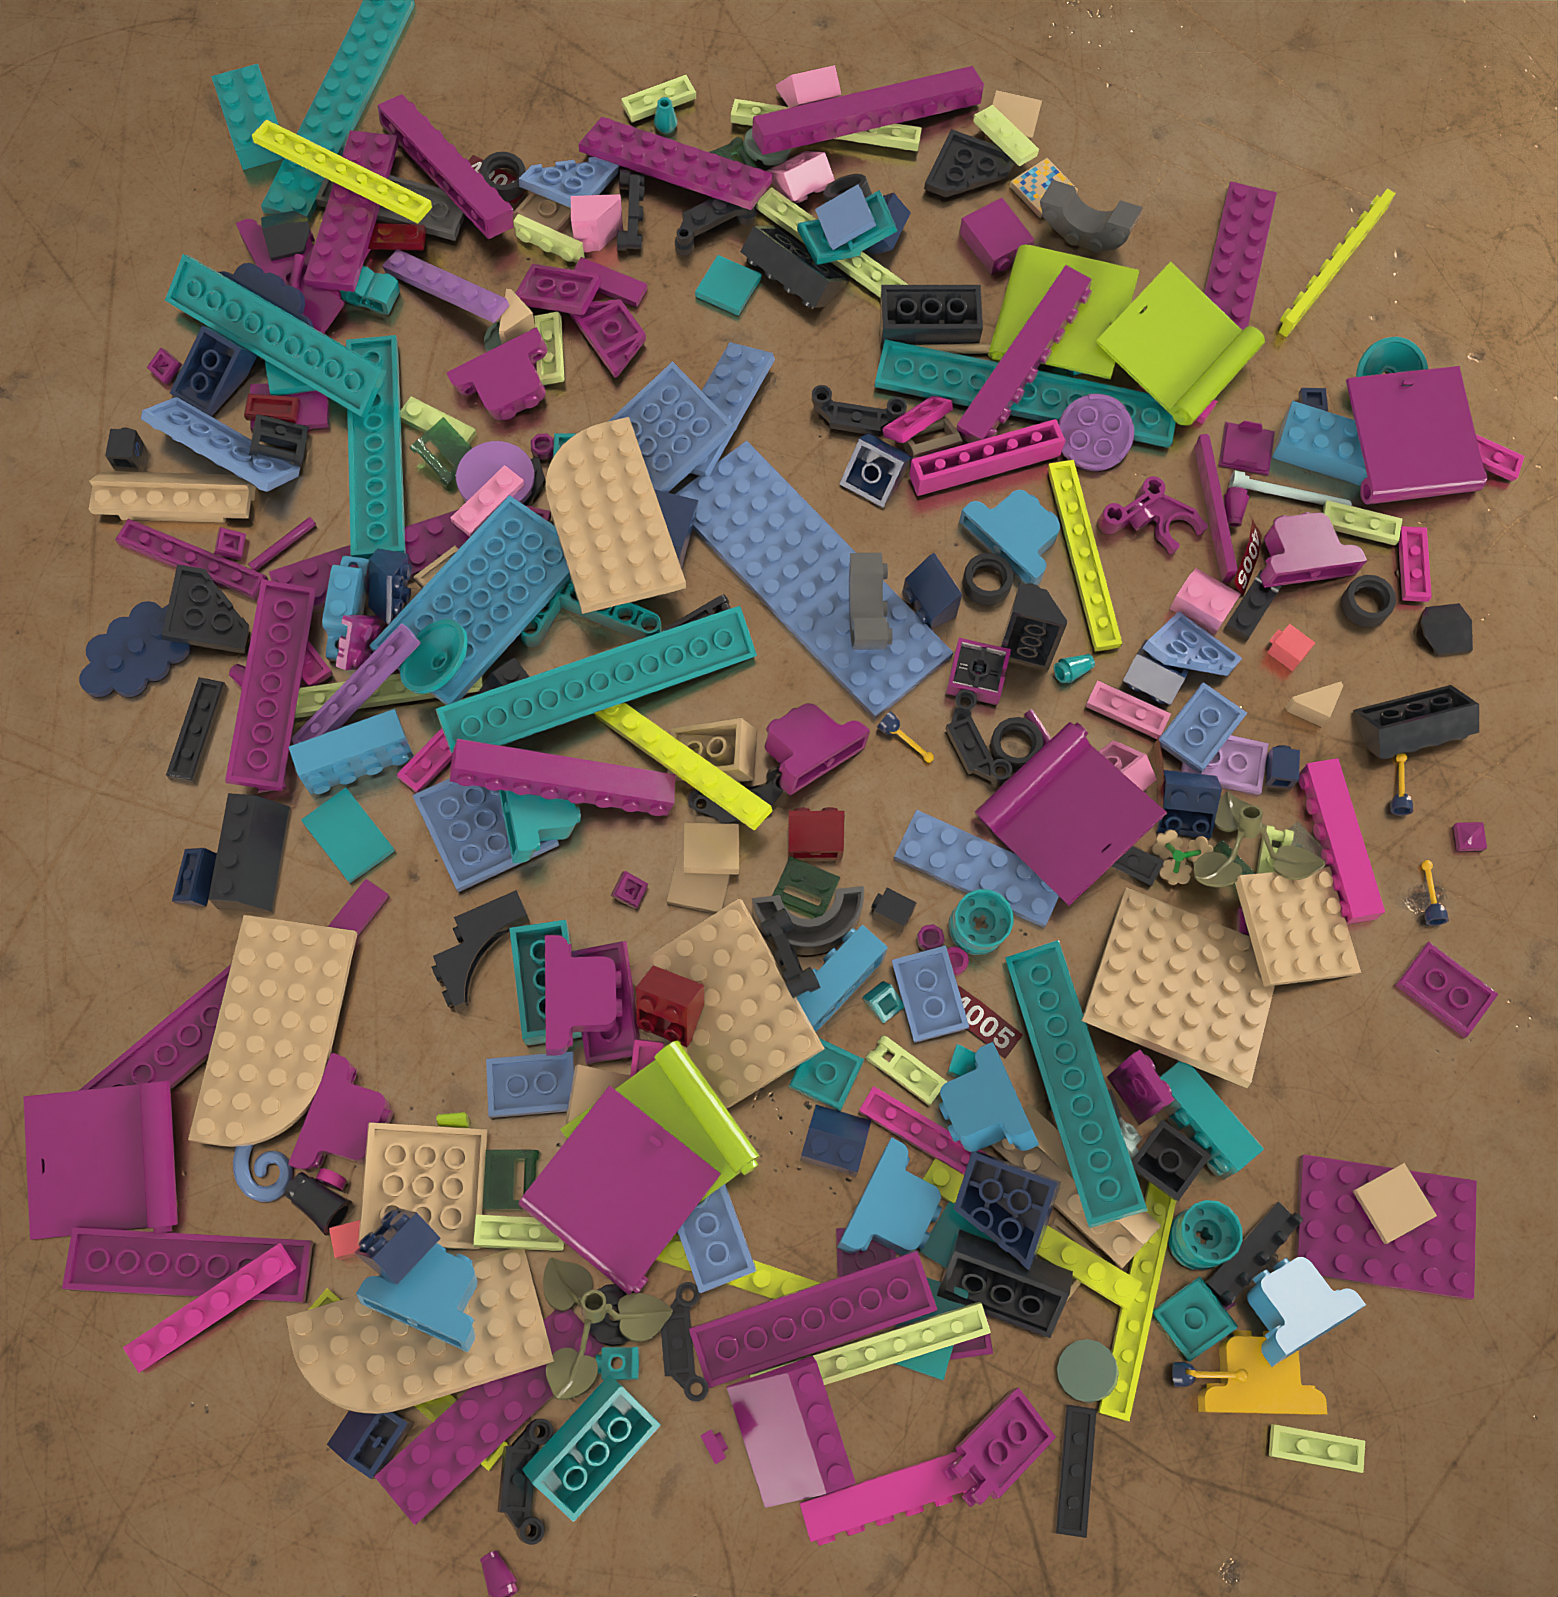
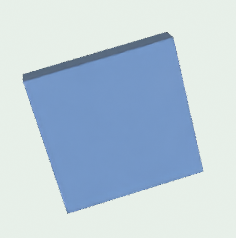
(845, 217)

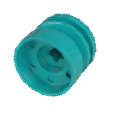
(988, 908)
(1218, 1228)

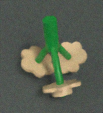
(1168, 845)

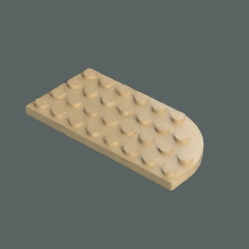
(610, 519)
(272, 1030)
(386, 1366)

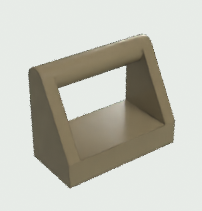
(949, 441)

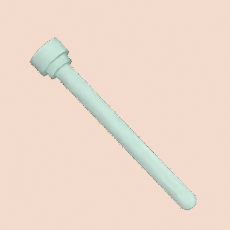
(1239, 479)

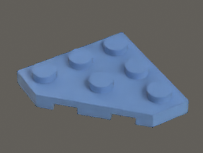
(569, 179)
(1190, 647)

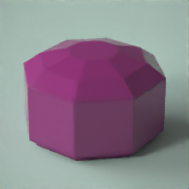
(542, 446)
(930, 937)

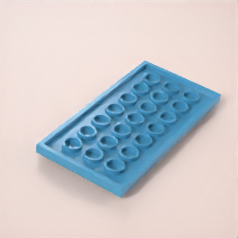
(489, 589)

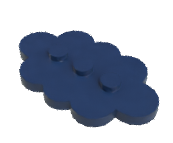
(271, 288)
(131, 653)

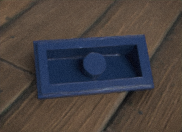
(195, 877)

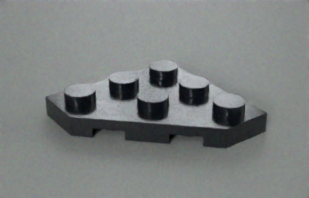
(966, 164)
(203, 613)

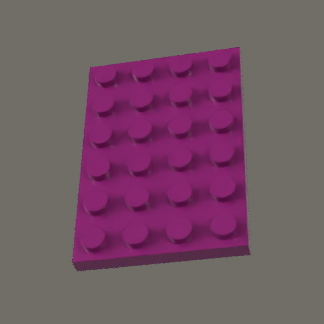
(1346, 1246)

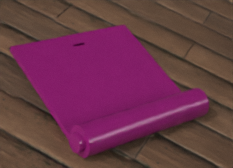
(1416, 435)
(1067, 812)
(100, 1160)
(618, 1191)

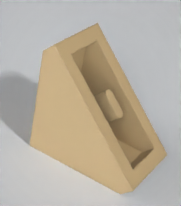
(516, 318)
(1315, 705)

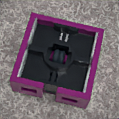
(978, 669)

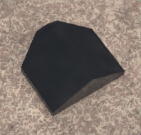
(285, 234)
(1448, 629)

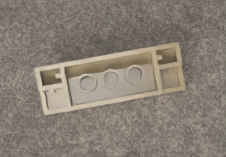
(171, 496)
(1117, 1238)

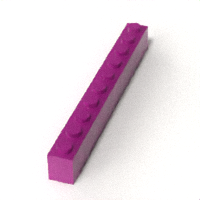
(867, 110)

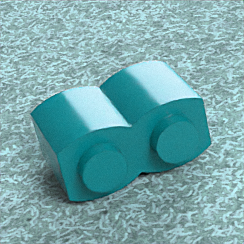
(374, 291)

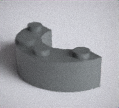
(1086, 225)
(866, 605)
(819, 933)

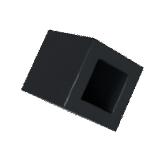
(124, 449)
(893, 909)

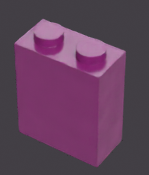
(995, 235)

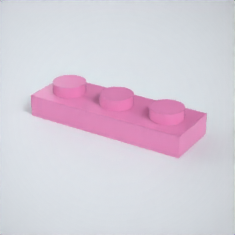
(487, 500)
(1128, 710)

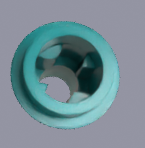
(665, 117)
(1073, 667)

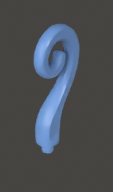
(248, 1185)

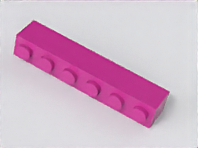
(986, 457)
(1341, 840)
(881, 1499)

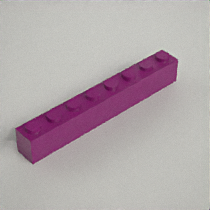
(446, 166)
(1025, 355)
(562, 777)

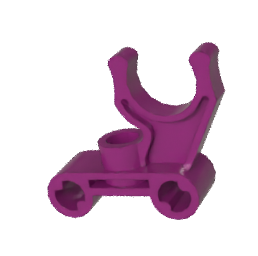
(1148, 508)

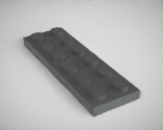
(442, 219)

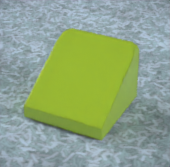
(454, 1120)

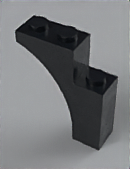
(479, 931)

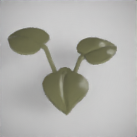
(1233, 814)
(571, 1283)

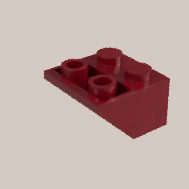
(815, 834)
(669, 1005)

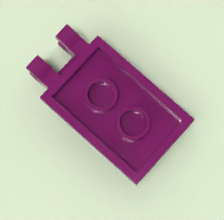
(1000, 1448)

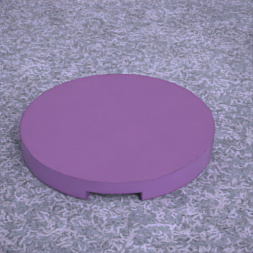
(1096, 432)
(486, 460)

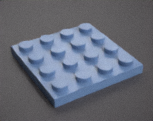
(674, 426)
(469, 831)

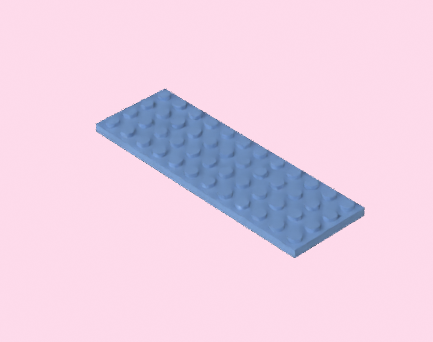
(803, 578)

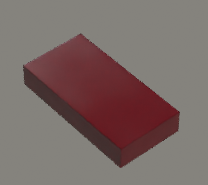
(272, 406)

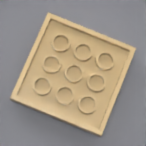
(1296, 928)
(425, 1172)

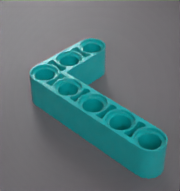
(609, 617)

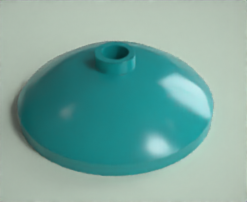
(1391, 356)
(436, 658)

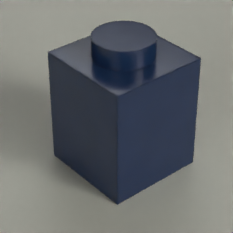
(1282, 767)

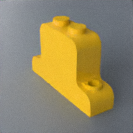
(1267, 1387)

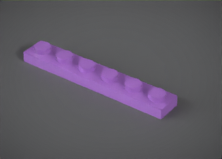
(446, 286)
(360, 685)

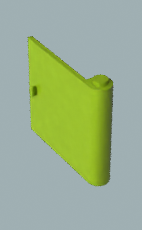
(1028, 283)
(1180, 345)
(687, 1107)

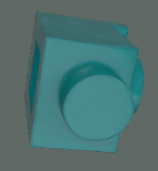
(629, 1368)

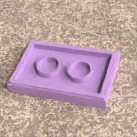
(1238, 765)

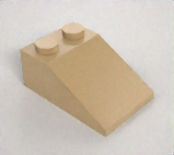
(725, 744)

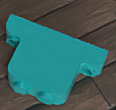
(534, 820)

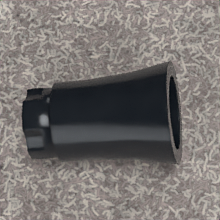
(318, 1202)

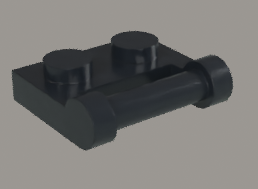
(281, 434)

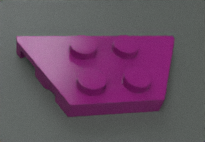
(611, 333)
(355, 647)

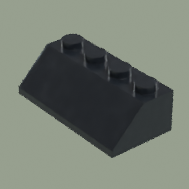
(792, 266)
(931, 314)
(1034, 627)
(1417, 721)
(249, 854)
(1005, 1286)

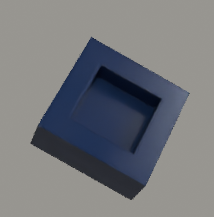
(1314, 397)

